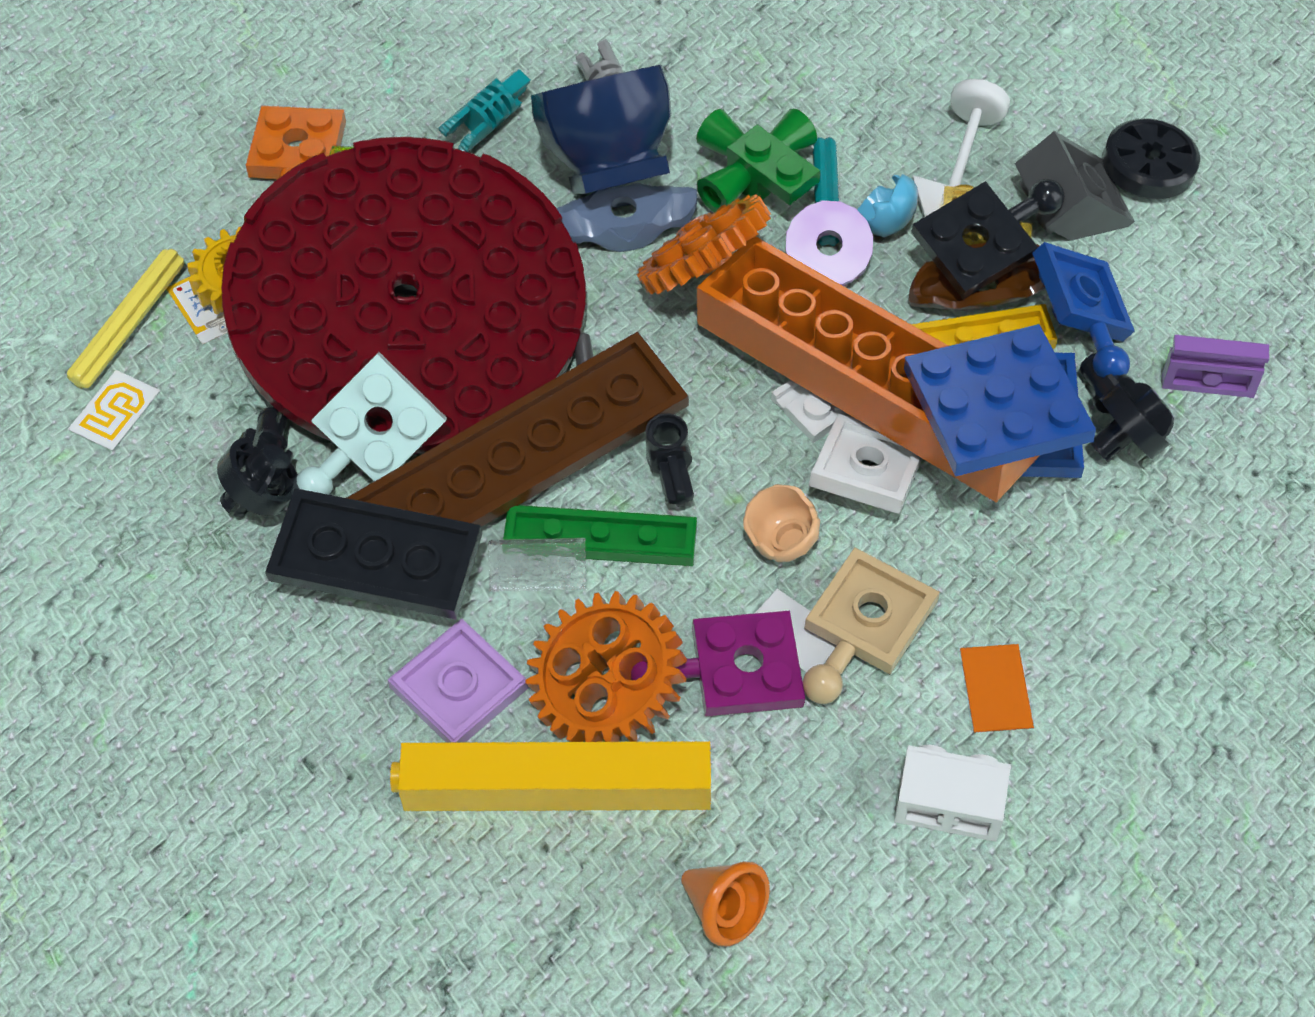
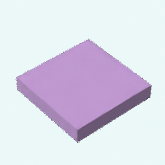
(458, 683)

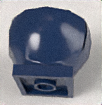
(607, 127)

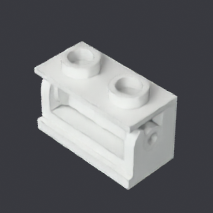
(953, 792)

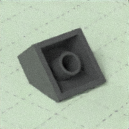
(1091, 197)

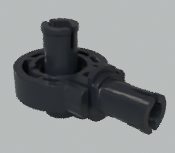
(1137, 414)
(265, 466)

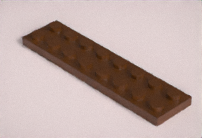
(536, 438)

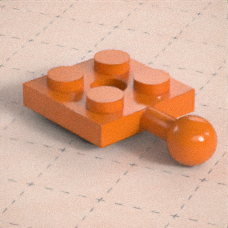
(279, 126)

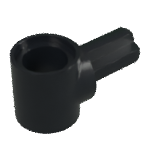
(670, 460)

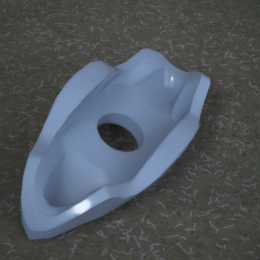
(656, 211)

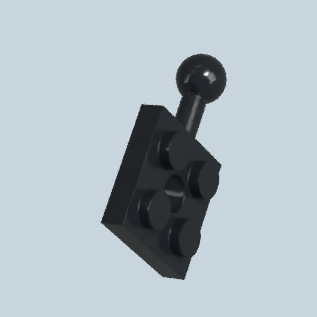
(984, 213)

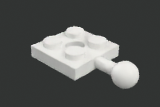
(843, 474)

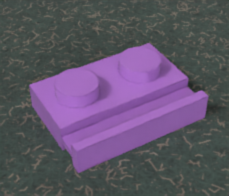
(1215, 366)

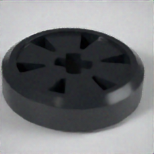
(1129, 164)

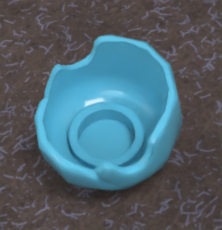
(890, 209)

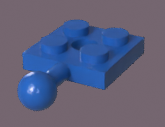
(1088, 300)

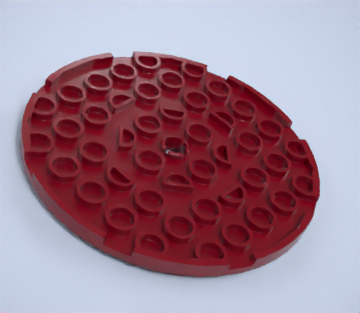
(339, 232)

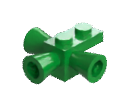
(758, 159)

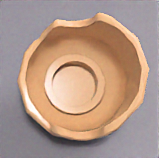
(781, 523)

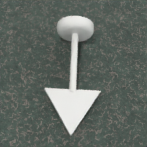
(978, 104)

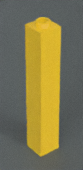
(553, 776)

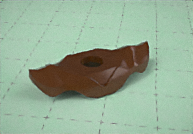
(933, 289)

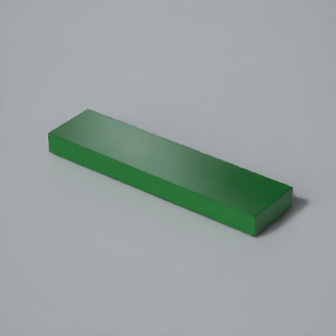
(610, 533)

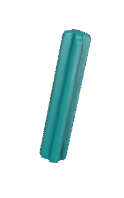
(827, 189)

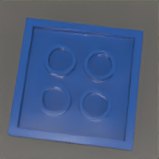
(998, 400)

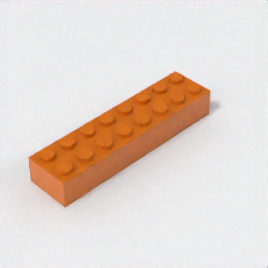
(832, 347)

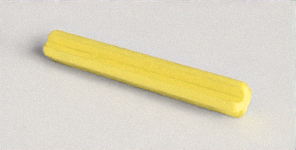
(125, 319)

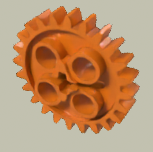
(704, 244)
(582, 639)

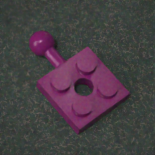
(728, 688)

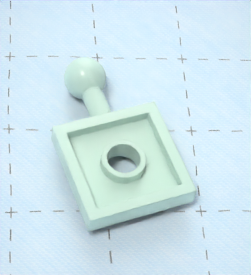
(346, 425)

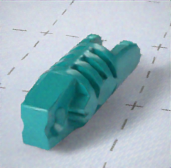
(487, 109)

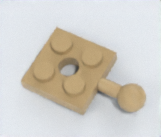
(874, 640)

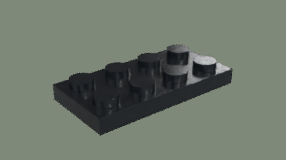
(374, 553)

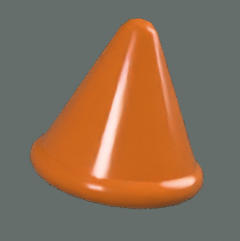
(728, 899)

